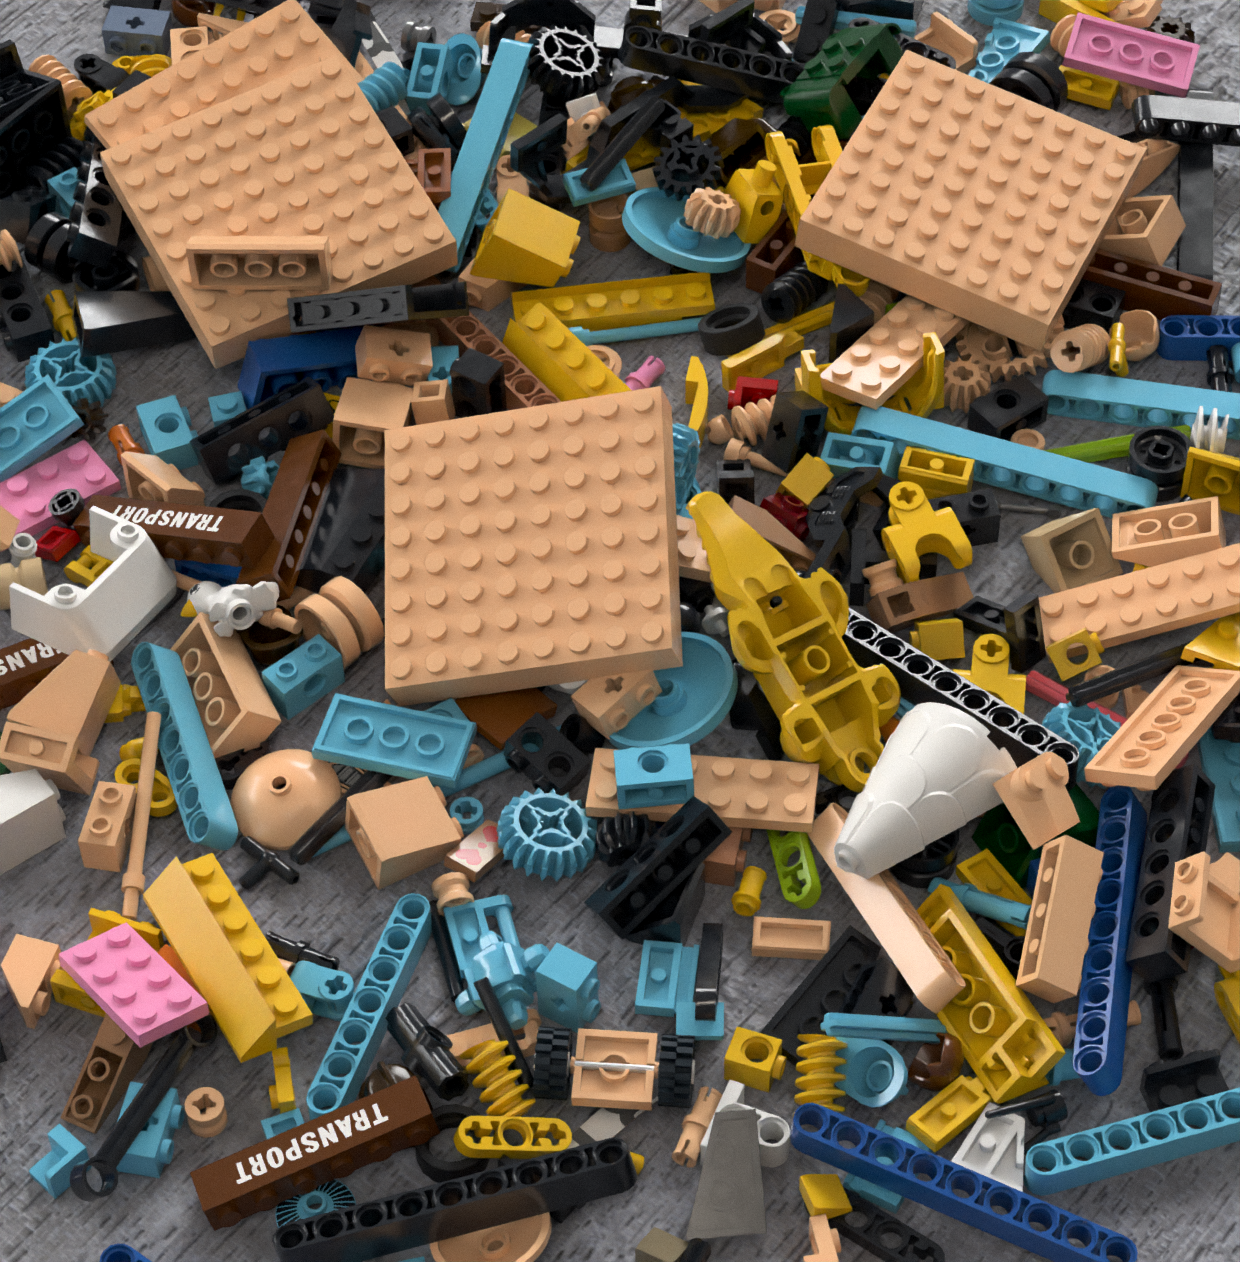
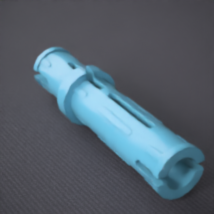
(986, 903)

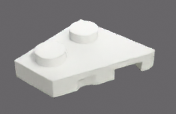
(995, 1148)

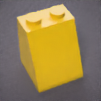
(526, 243)

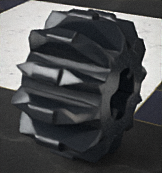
(622, 836)

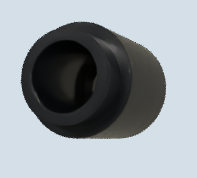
(696, 593)

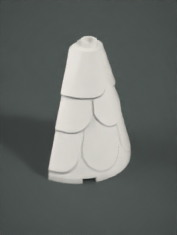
(924, 786)

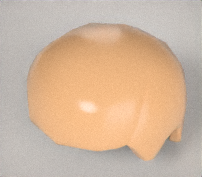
(1140, 334)

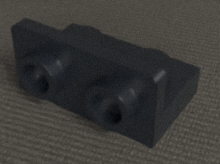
(1182, 1079)

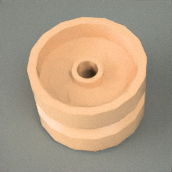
(342, 618)

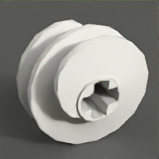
(1209, 436)

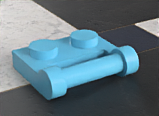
(469, 922)

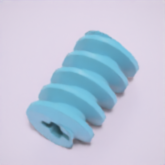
(385, 86)

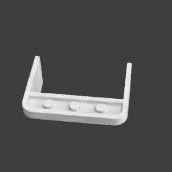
(113, 606)

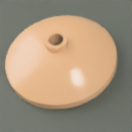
(283, 815)
(507, 1242)

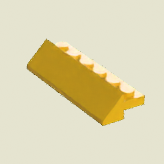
(622, 301)
(559, 357)
(226, 956)
(990, 1016)

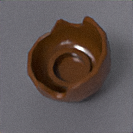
(187, 11)
(937, 1064)

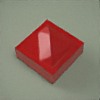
(56, 543)

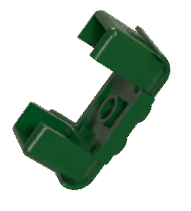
(819, 89)

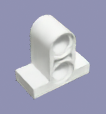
(768, 1126)

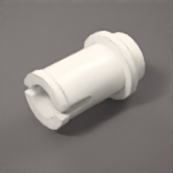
(22, 547)

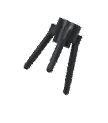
(1041, 1111)

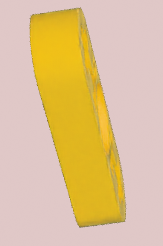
(524, 1125)

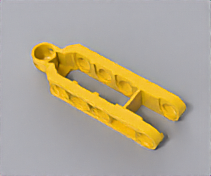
(800, 182)

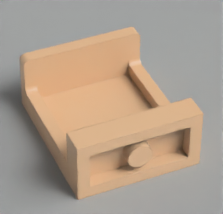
(951, 40)
(50, 754)
(1205, 912)

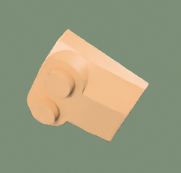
(1039, 798)

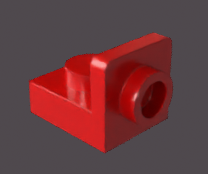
(751, 390)

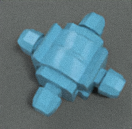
(510, 974)

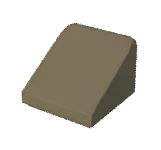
(660, 1247)

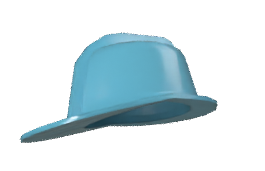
(467, 67)
(872, 1071)

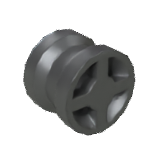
(415, 33)

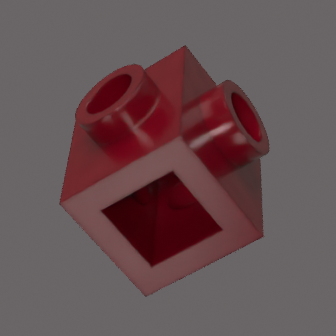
(788, 512)

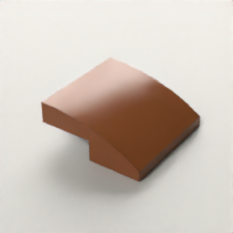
(433, 172)
(505, 712)

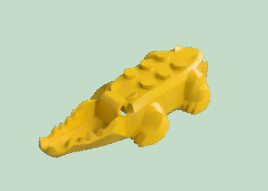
(797, 650)

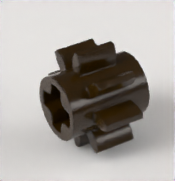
(94, 418)

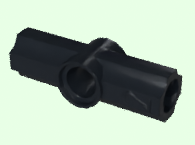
(427, 1051)

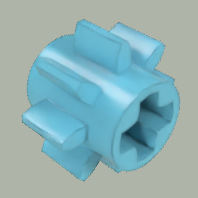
(259, 476)

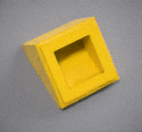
(824, 1195)

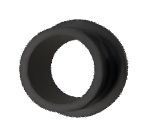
(581, 733)

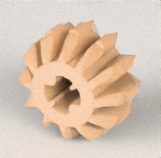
(712, 212)
(964, 383)

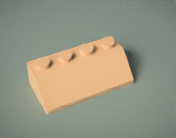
(259, 262)
(225, 688)

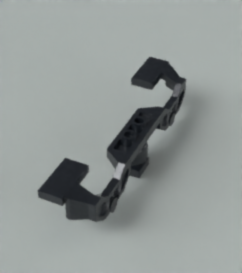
(571, 13)
(726, 26)
(346, 33)
(827, 527)

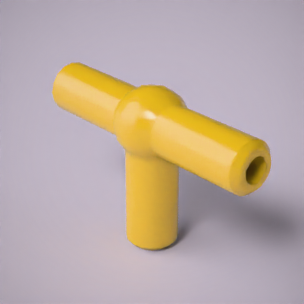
(1117, 350)

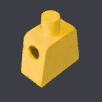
(758, 200)

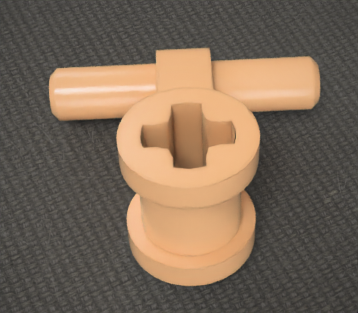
(581, 129)

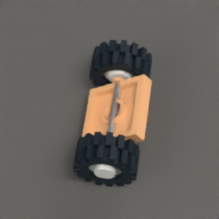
(614, 1068)

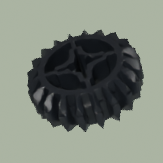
(565, 63)

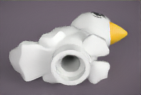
(231, 606)

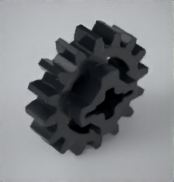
(688, 167)

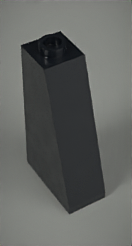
(127, 320)

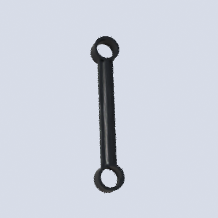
(140, 1111)

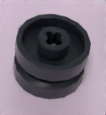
(1034, 79)

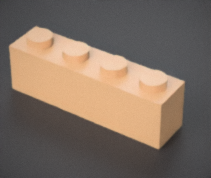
(1060, 919)

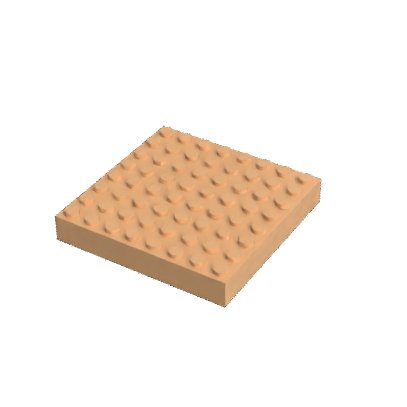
(285, 163)
(971, 199)
(531, 548)

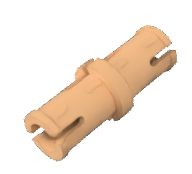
(695, 1127)

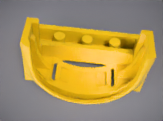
(923, 389)

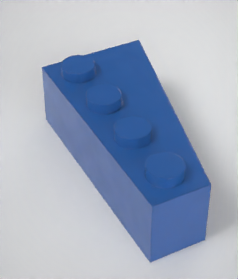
(284, 361)

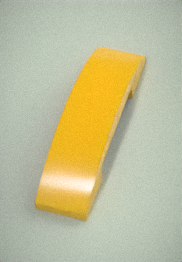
(697, 394)

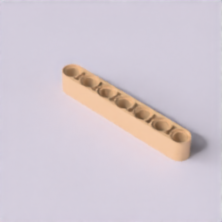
(892, 920)

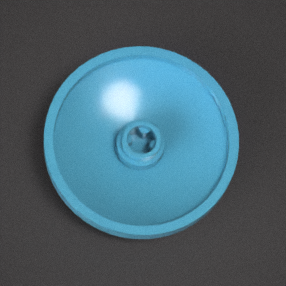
(661, 230)
(691, 698)

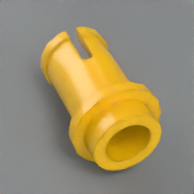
(746, 899)

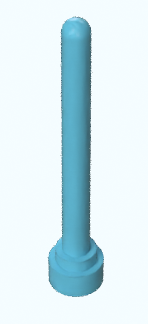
(635, 332)

